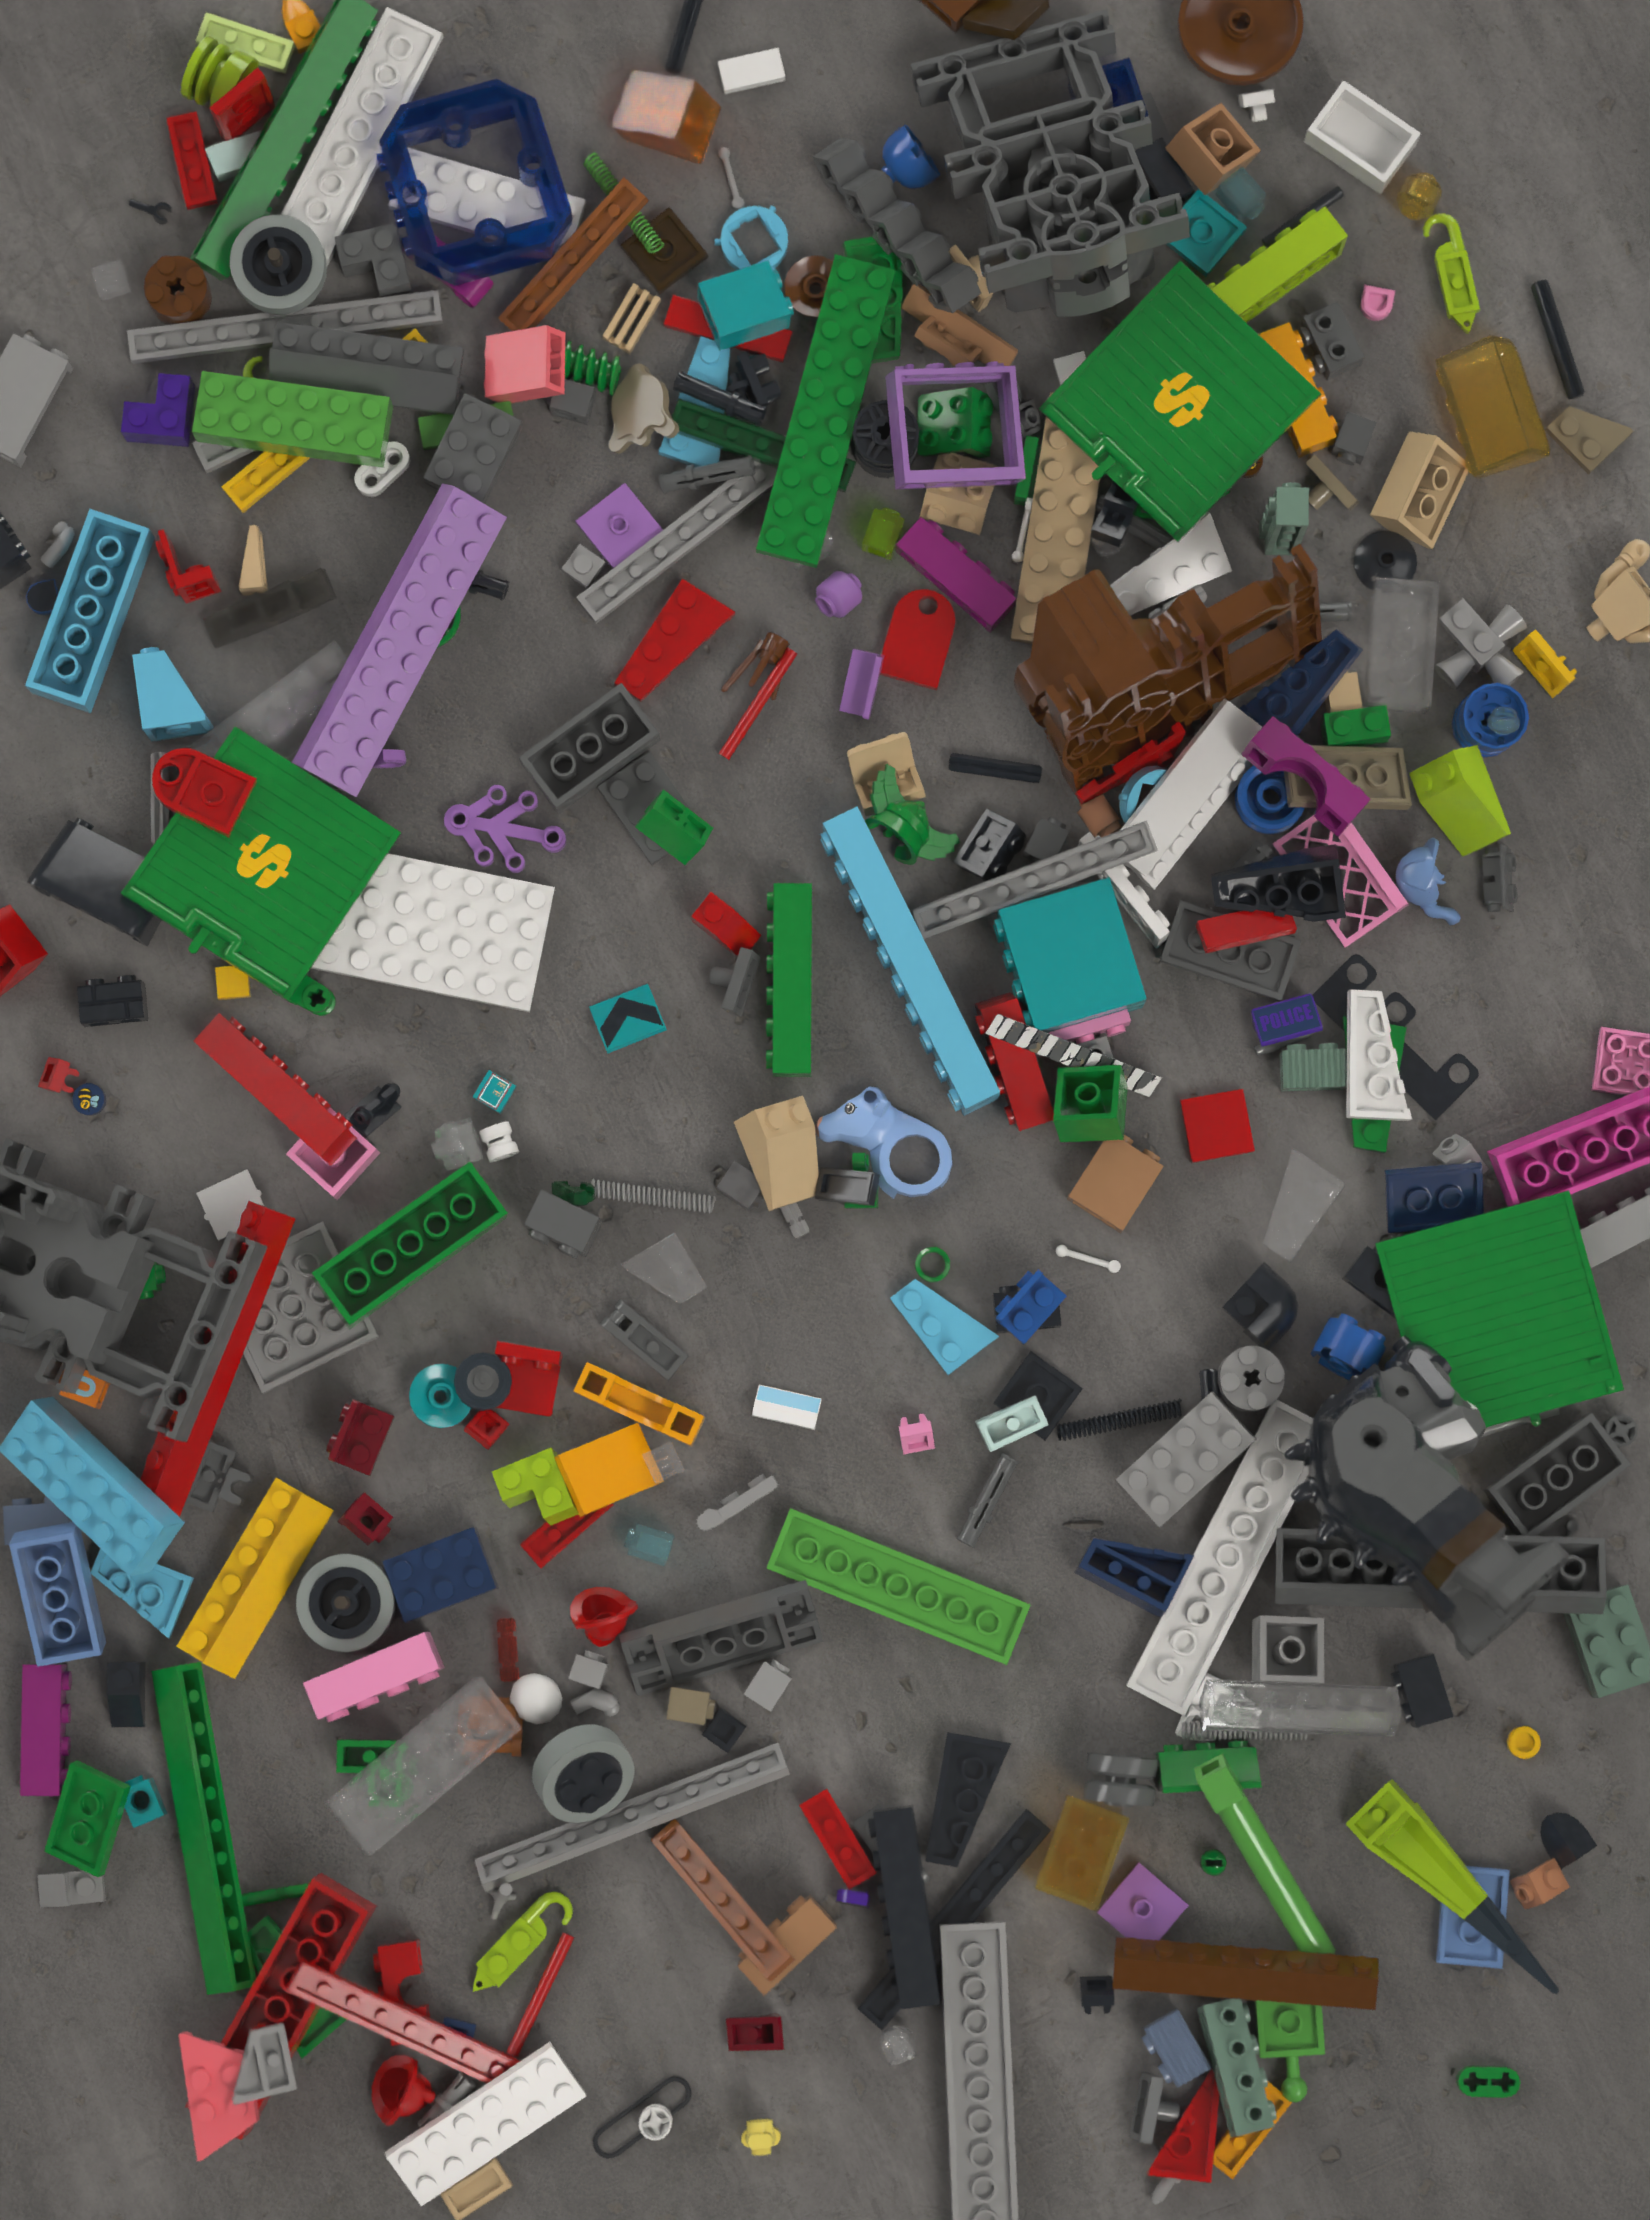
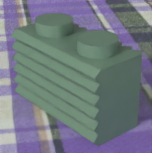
(1313, 1068)

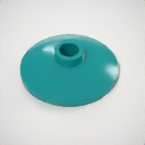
(421, 1397)

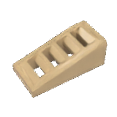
(253, 571)

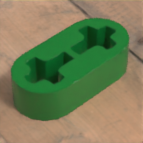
(1488, 2089)

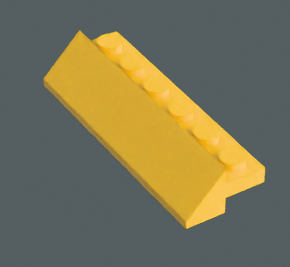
(255, 1578)

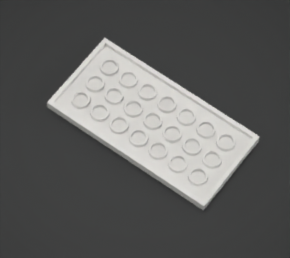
(444, 933)

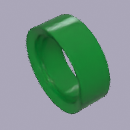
(943, 1254)

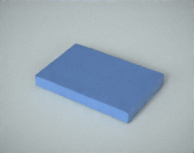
(1462, 1943)

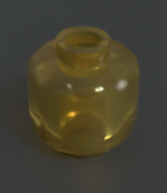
(1419, 196)

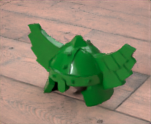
(906, 822)

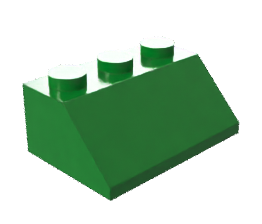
(1177, 1765)

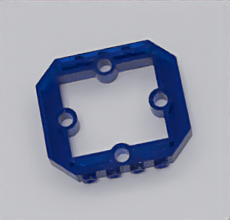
(472, 109)

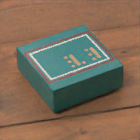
(494, 1091)

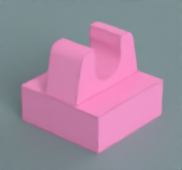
(916, 1436)

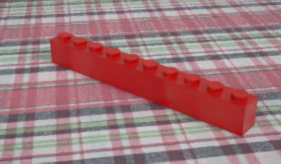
(174, 1463)

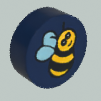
(89, 1099)

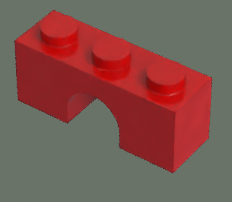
(395, 1963)

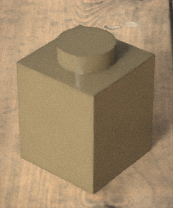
(690, 1706)

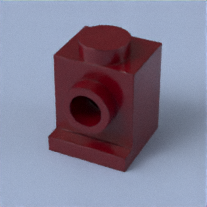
(366, 1508)

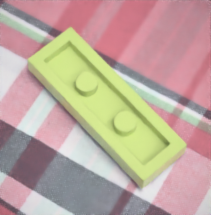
(269, 50)

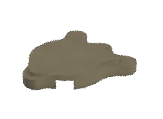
(639, 410)

